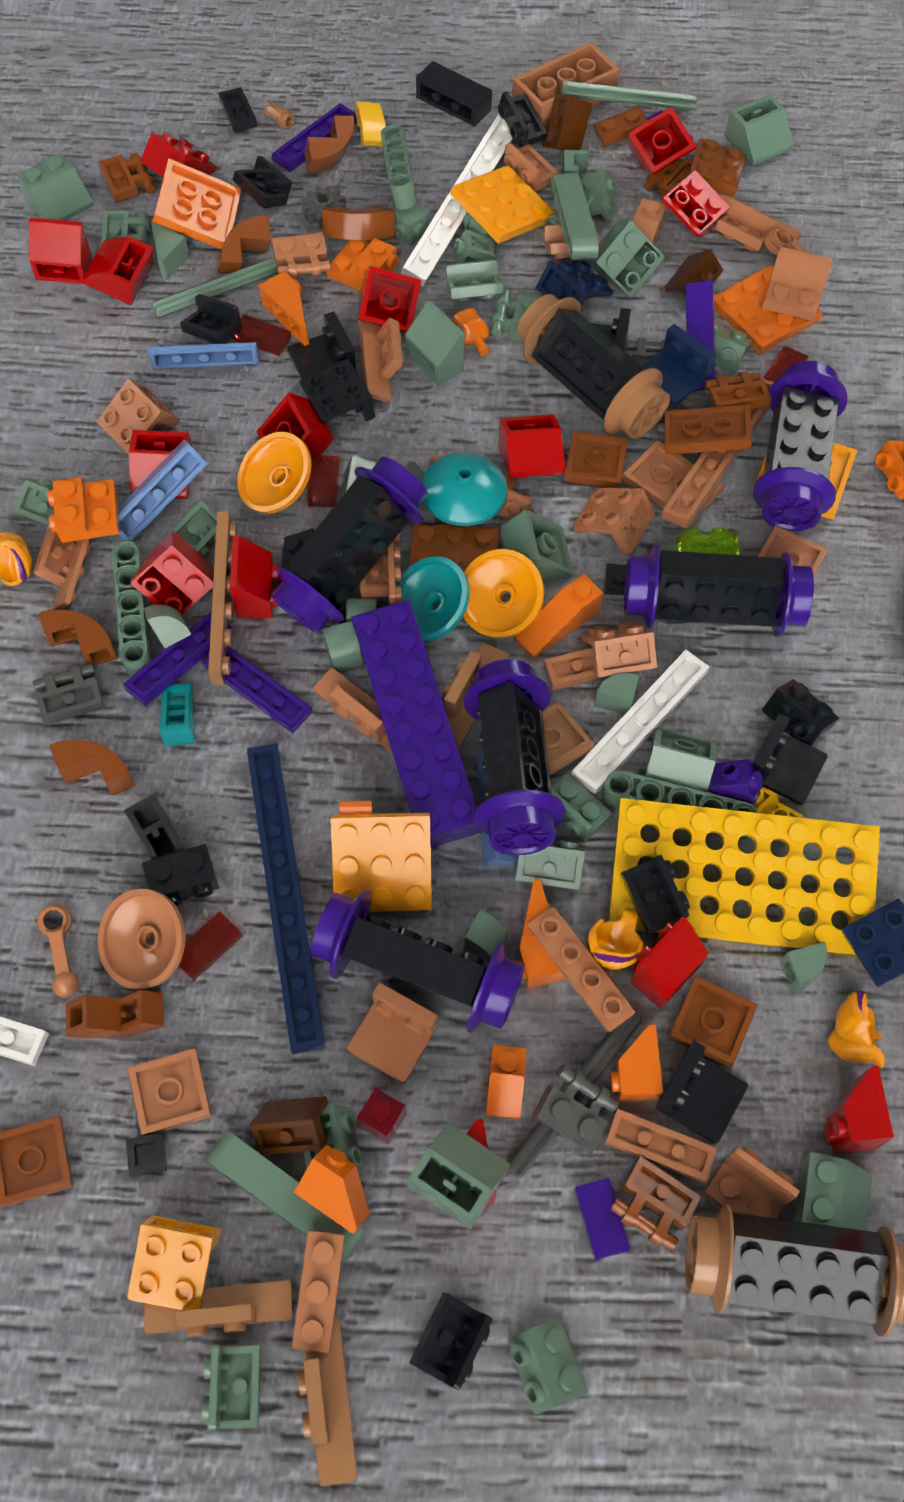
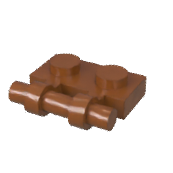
(119, 178)
(666, 183)
(738, 390)
(662, 1195)

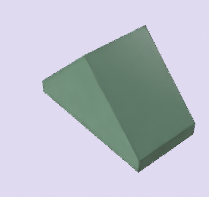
(170, 249)

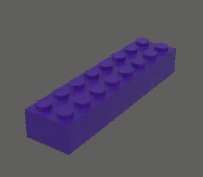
(416, 721)

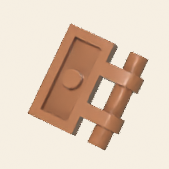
(301, 249)

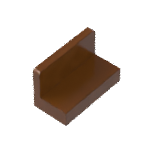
(567, 123)
(695, 268)
(290, 1126)

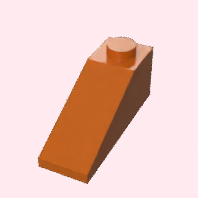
(283, 300)
(561, 616)
(538, 964)

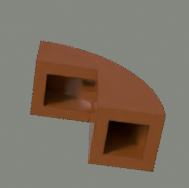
(327, 152)
(358, 224)
(248, 235)
(68, 625)
(82, 758)
(111, 1017)

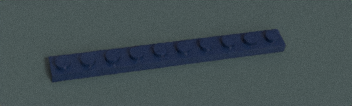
(285, 901)

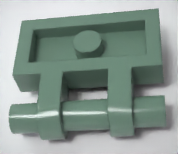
(119, 224)
(506, 306)

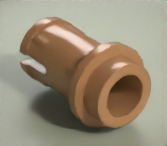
(282, 116)

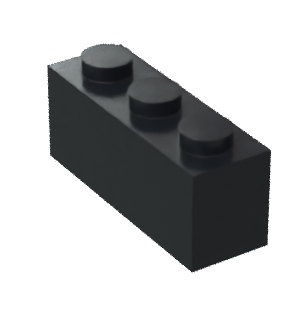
(453, 93)

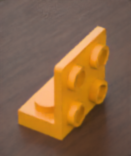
(172, 1263)

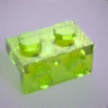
(716, 543)

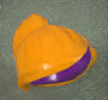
(14, 559)
(616, 942)
(855, 1032)

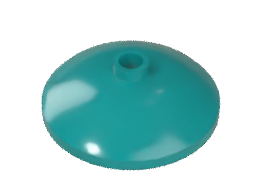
(461, 499)
(433, 583)

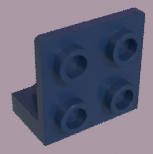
(572, 279)
(683, 364)
(879, 942)

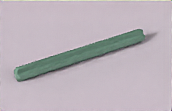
(628, 95)
(215, 287)

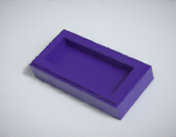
(602, 1225)

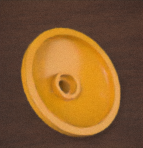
(274, 472)
(489, 580)

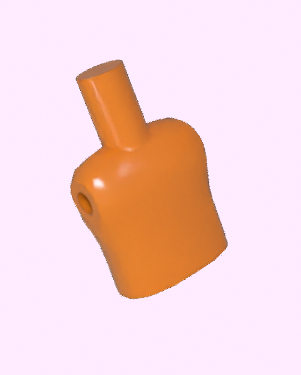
(473, 328)

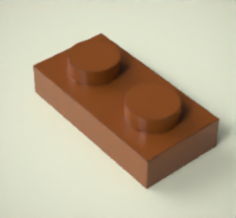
(618, 126)

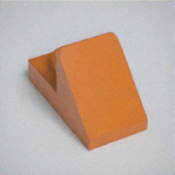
(506, 1082)

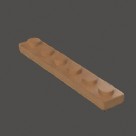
(221, 607)

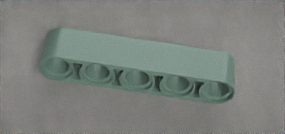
(398, 167)
(574, 216)
(128, 597)
(666, 792)
(272, 1188)

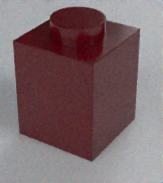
(381, 1115)

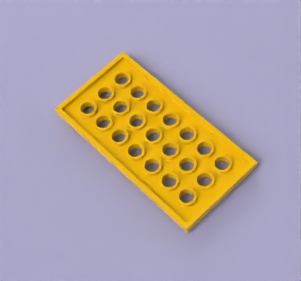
(762, 829)

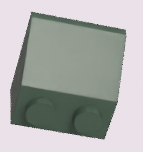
(55, 189)
(540, 542)
(682, 759)
(832, 1192)

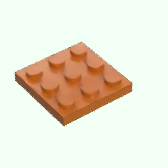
(196, 204)
(743, 310)

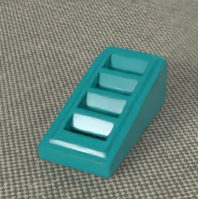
(180, 731)

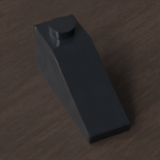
(154, 827)

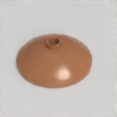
(128, 943)

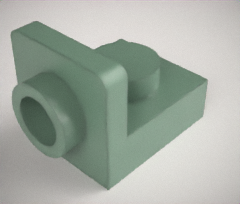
(575, 161)
(473, 246)

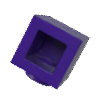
(736, 780)

